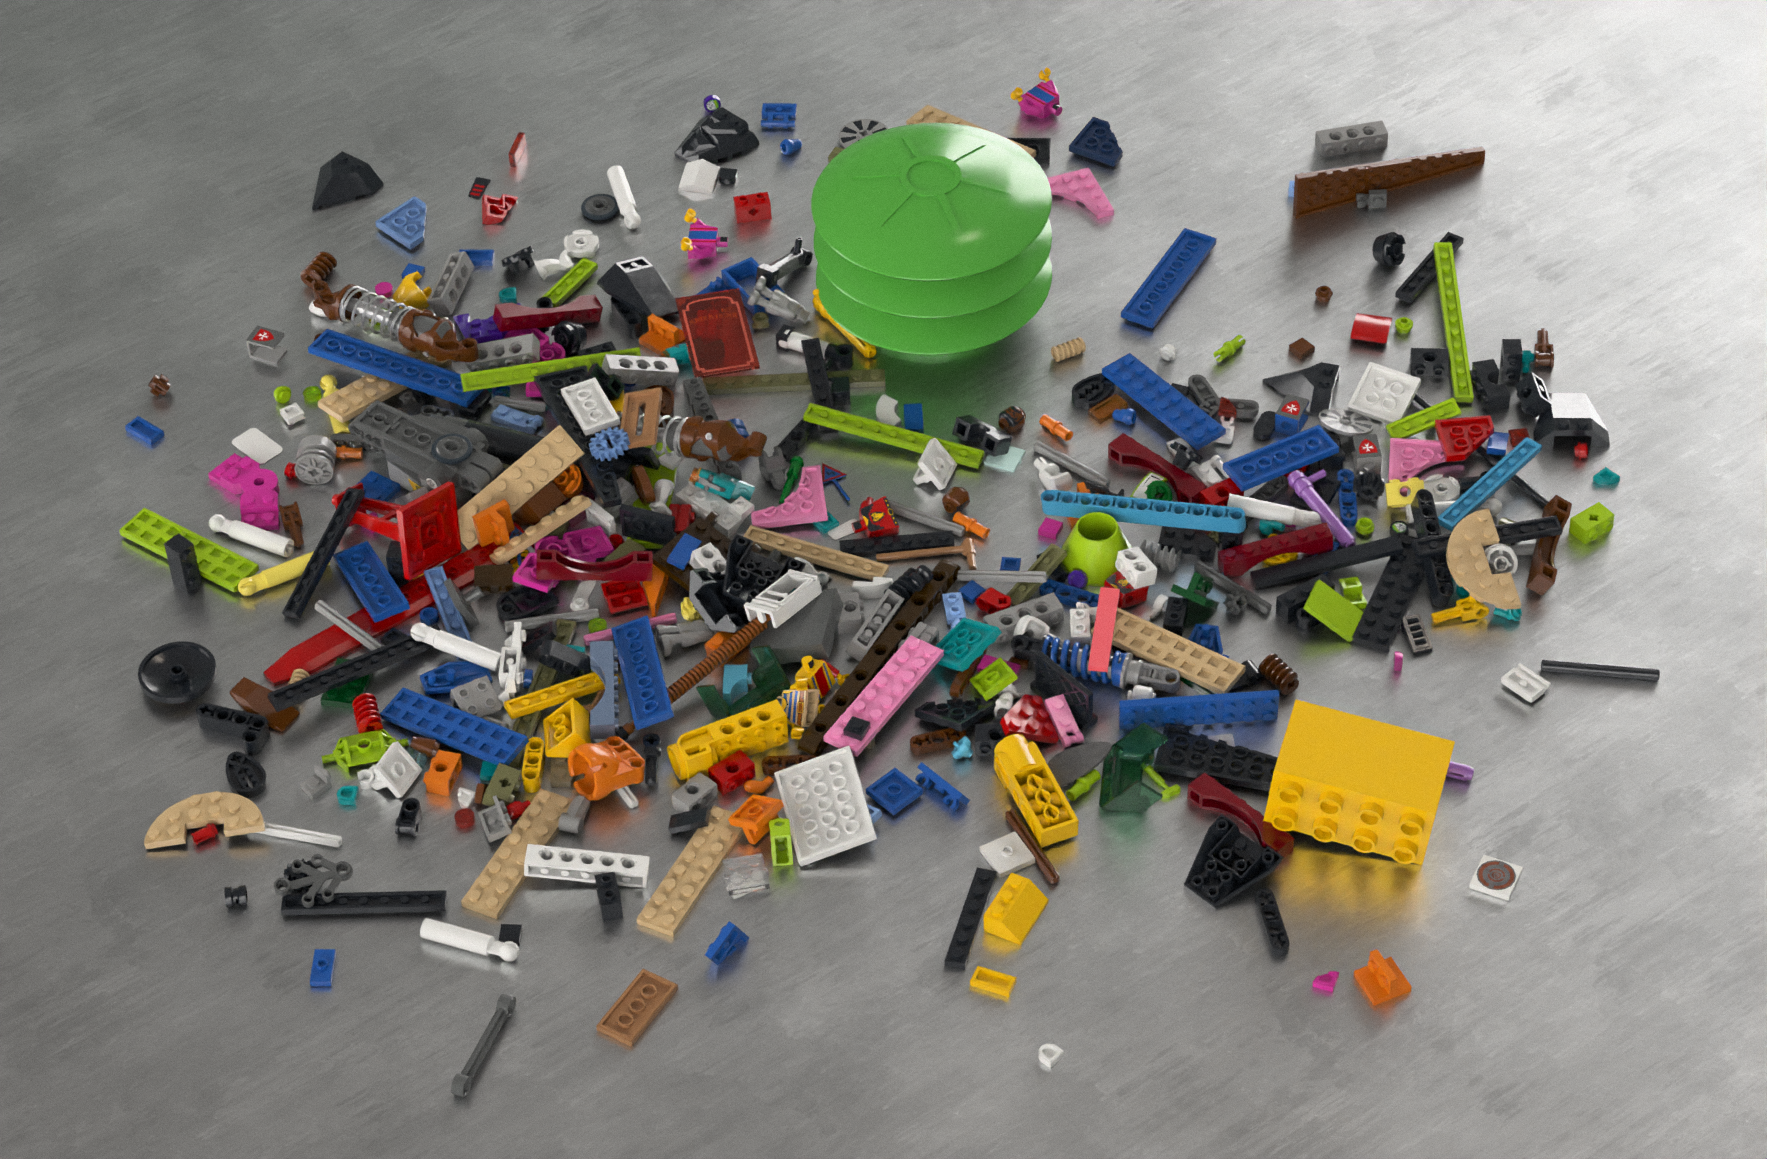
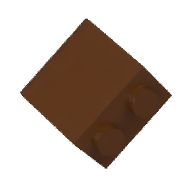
(541, 504)

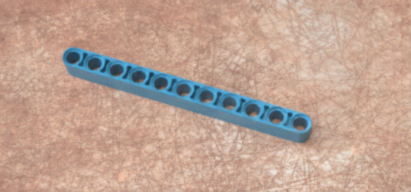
(1145, 511)

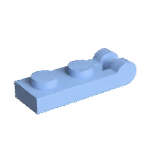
(516, 419)

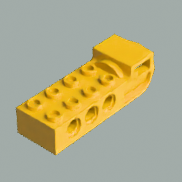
(746, 731)
(1034, 790)

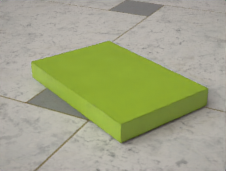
(1333, 610)

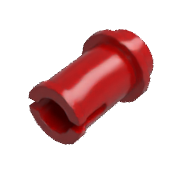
(204, 833)

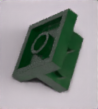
(1197, 590)

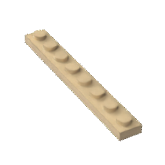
(817, 554)

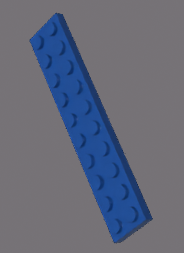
(392, 366)

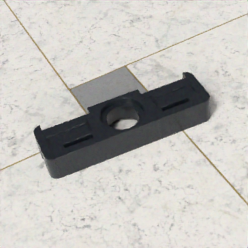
(802, 431)

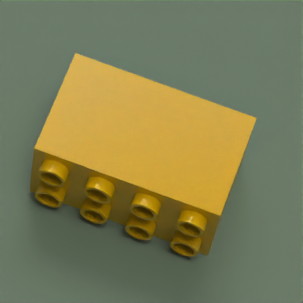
(1358, 782)

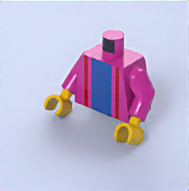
(1041, 99)
(702, 238)

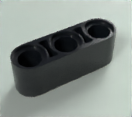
(627, 318)
(564, 659)

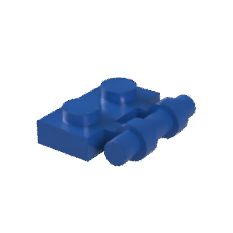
(783, 111)

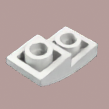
(873, 589)

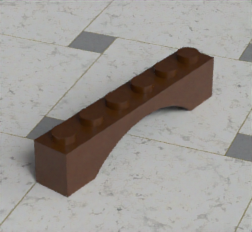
(1542, 568)

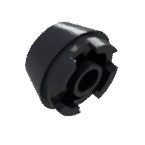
(1388, 249)
(570, 336)

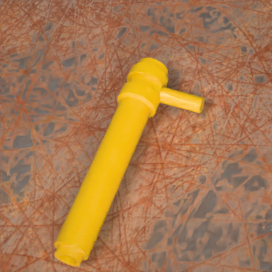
(865, 348)

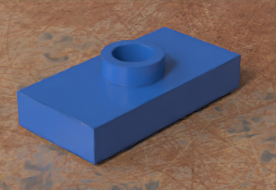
(322, 967)

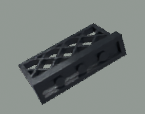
(1052, 686)

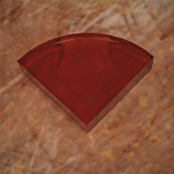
(1226, 408)

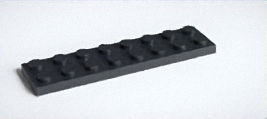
(1391, 599)

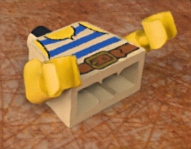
(800, 706)

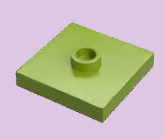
(993, 679)

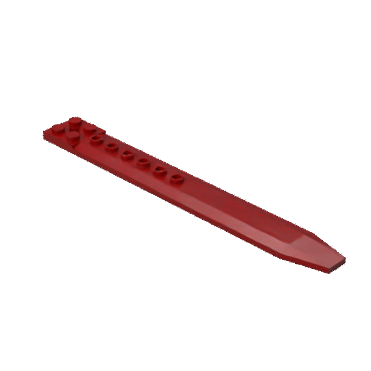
(336, 643)

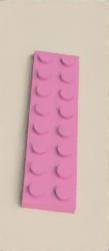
(886, 692)

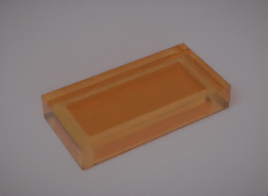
(1104, 410)

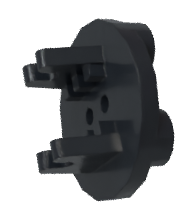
(512, 260)
(1183, 458)

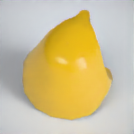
(411, 294)

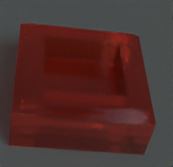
(1517, 436)

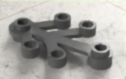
(316, 878)

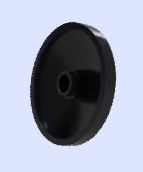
(177, 672)

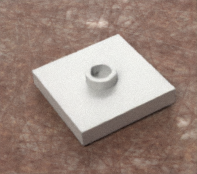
(1007, 854)

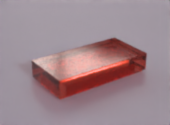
(517, 149)

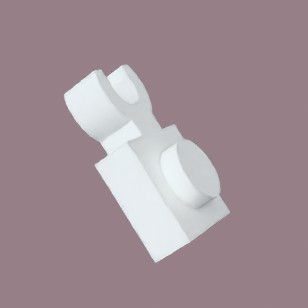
(1230, 429)

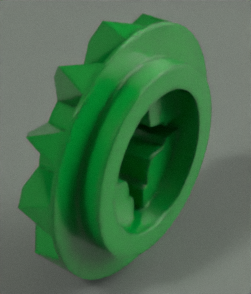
(1159, 487)

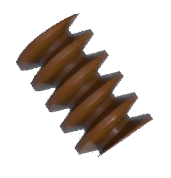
(318, 268)
(1279, 674)

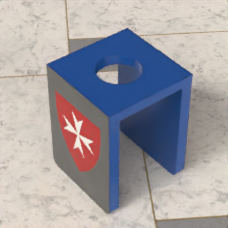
(1290, 416)

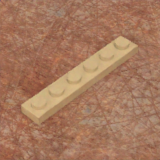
(540, 530)

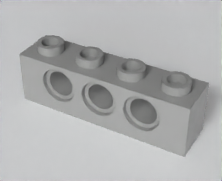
(1351, 138)
(450, 284)
(506, 353)
(642, 369)
(1043, 608)
(874, 625)

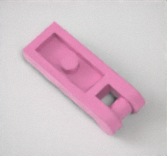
(1063, 720)

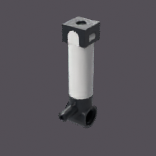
(840, 354)

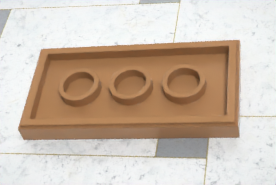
(637, 1007)

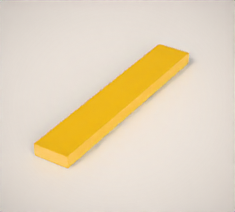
(554, 695)

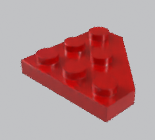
(1463, 435)
(1030, 719)

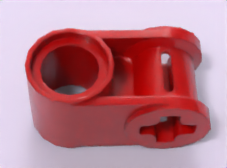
(993, 601)

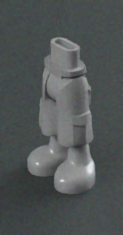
(778, 304)
(685, 633)

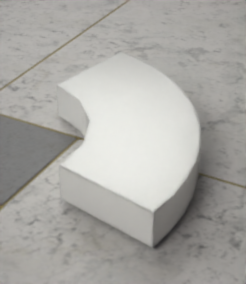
(886, 411)

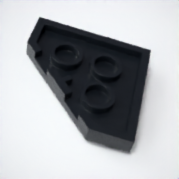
(1192, 543)
(956, 712)

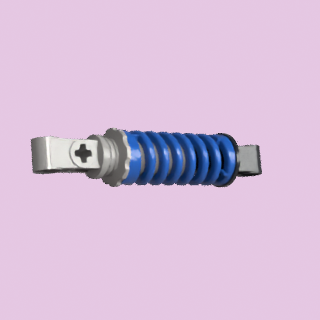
(1121, 668)

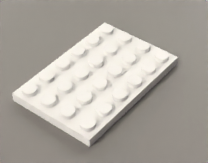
(825, 806)

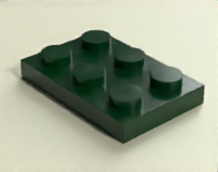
(345, 694)

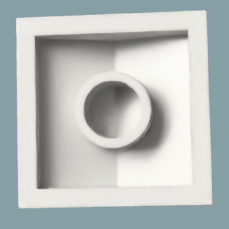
(699, 177)

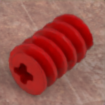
(367, 713)

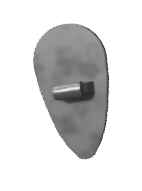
(1078, 761)

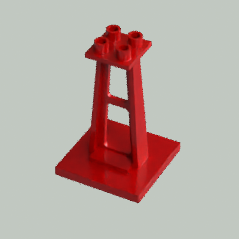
(424, 528)

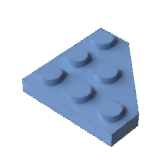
(405, 222)

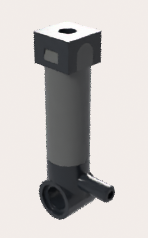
(778, 269)

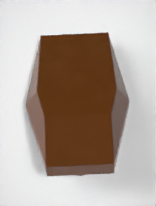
(254, 700)

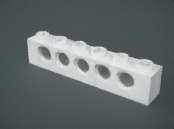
(584, 864)

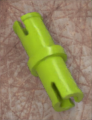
(1229, 348)
(1083, 785)

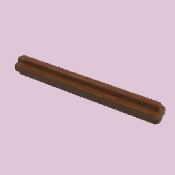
(1040, 857)

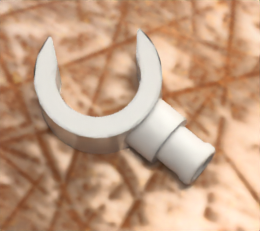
(1158, 606)
(366, 784)

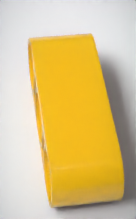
(533, 765)

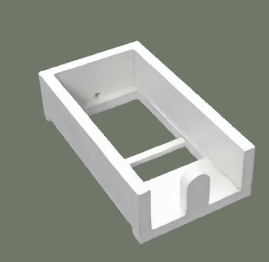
(766, 602)

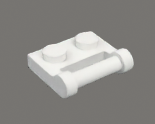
(1206, 473)

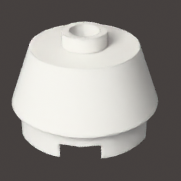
(1501, 559)

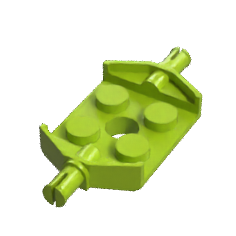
(349, 753)

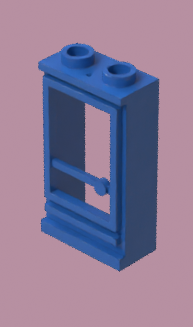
(739, 272)

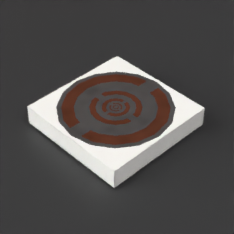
(1496, 877)

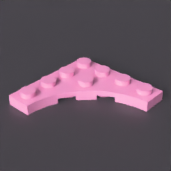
(1082, 187)
(1411, 457)
(800, 507)

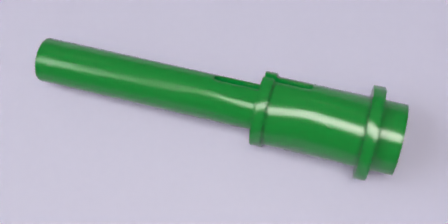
(796, 464)

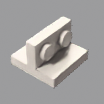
(935, 465)
(395, 770)

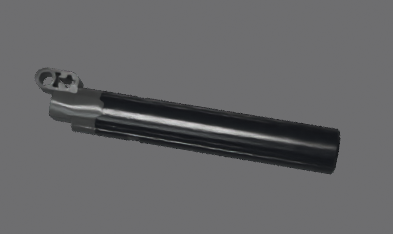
(511, 445)

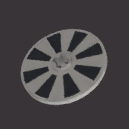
(858, 130)
(1345, 422)

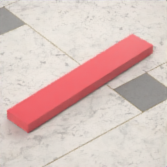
(1103, 629)

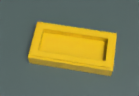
(993, 981)

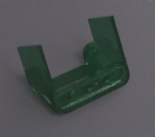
(769, 683)
(1123, 771)

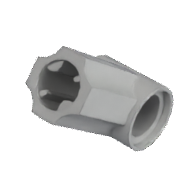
(573, 819)

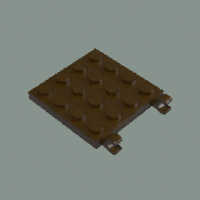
(703, 531)

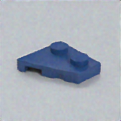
(725, 943)

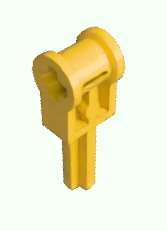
(1465, 608)

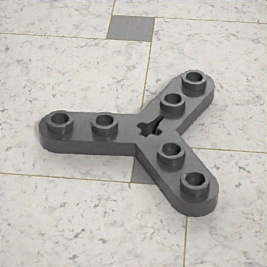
(1207, 397)

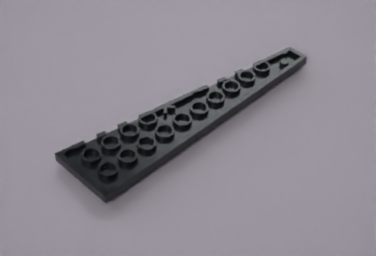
(598, 472)
(1194, 755)

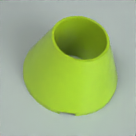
(1094, 547)

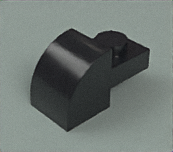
(610, 384)

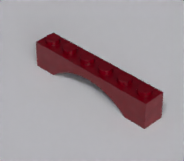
(517, 317)
(1130, 453)
(1309, 540)
(631, 567)
(1211, 795)

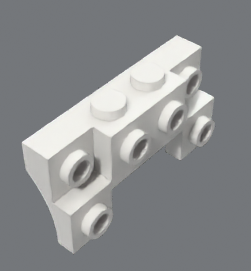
(704, 502)
(512, 664)

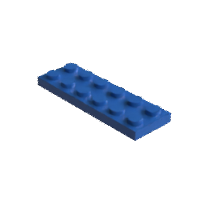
(1280, 458)
(371, 581)

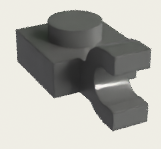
(1374, 199)

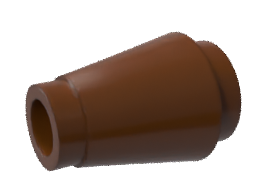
(425, 745)

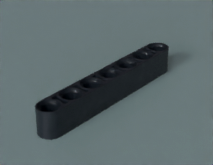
(1435, 567)

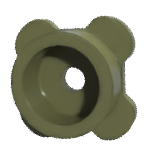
(760, 320)

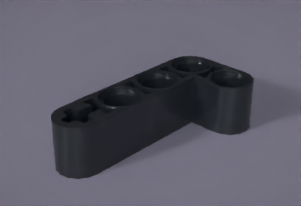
(248, 726)

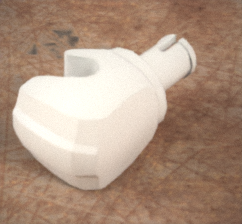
(1052, 477)
(1034, 626)

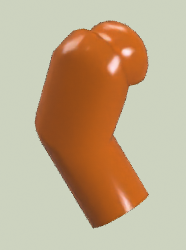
(758, 787)

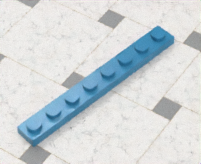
(1489, 483)

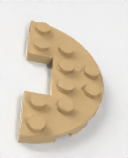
(1470, 566)
(232, 810)

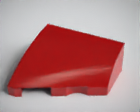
(495, 208)

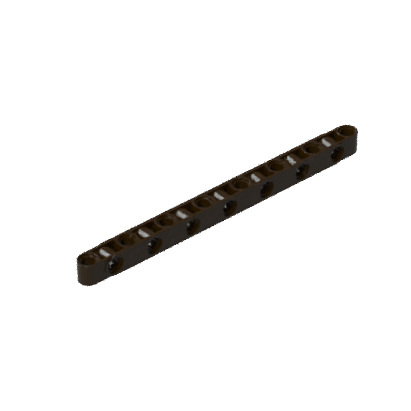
(914, 611)

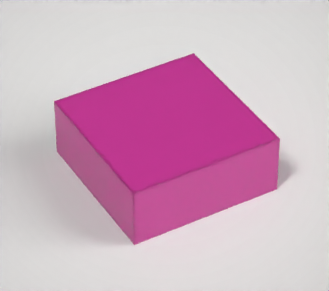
(1050, 528)

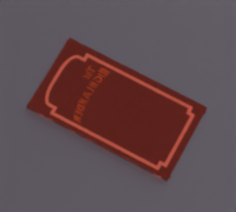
(717, 333)

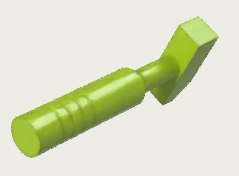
(1169, 791)

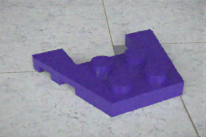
(480, 330)

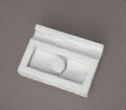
(599, 517)
(1525, 683)

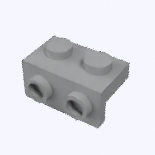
(495, 821)

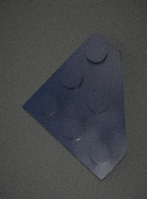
(1097, 143)

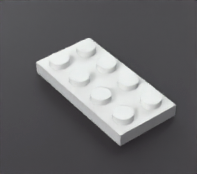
(590, 406)

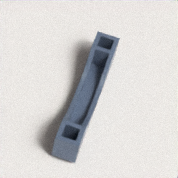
(603, 714)

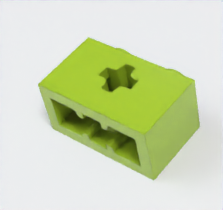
(1591, 523)

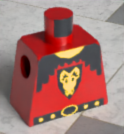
(877, 520)
(1128, 595)

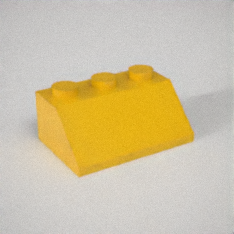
(566, 729)
(1015, 909)

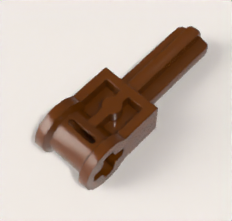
(1543, 350)
(292, 521)

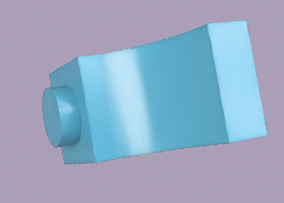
(735, 681)

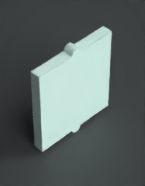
(1007, 461)

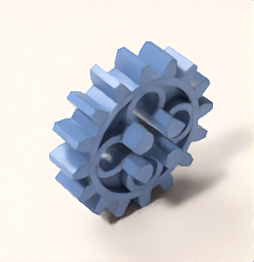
(618, 439)

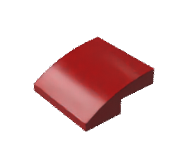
(1371, 328)
(623, 595)

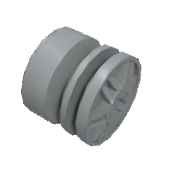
(315, 460)

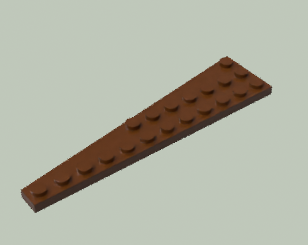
(1338, 186)

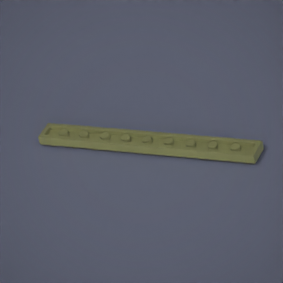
(788, 382)
(542, 679)

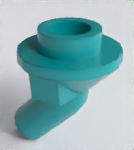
(1527, 358)
(1267, 527)
(1510, 614)

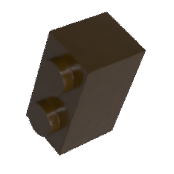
(494, 578)

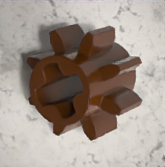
(159, 385)

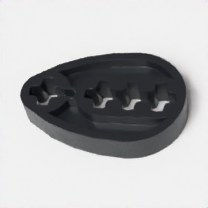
(1082, 391)
(250, 767)

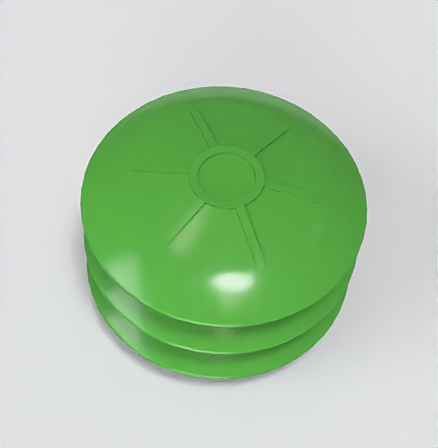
(932, 238)

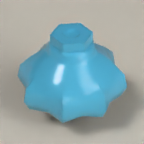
(962, 748)

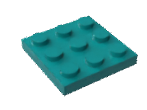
(966, 643)

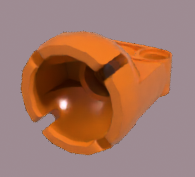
(605, 767)

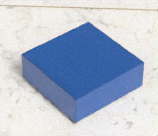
(411, 268)
(1010, 564)
(971, 591)

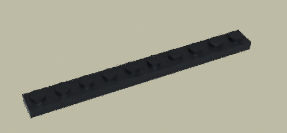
(347, 672)

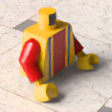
(820, 676)

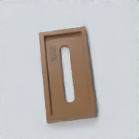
(630, 416)

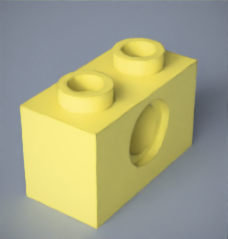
(1392, 490)

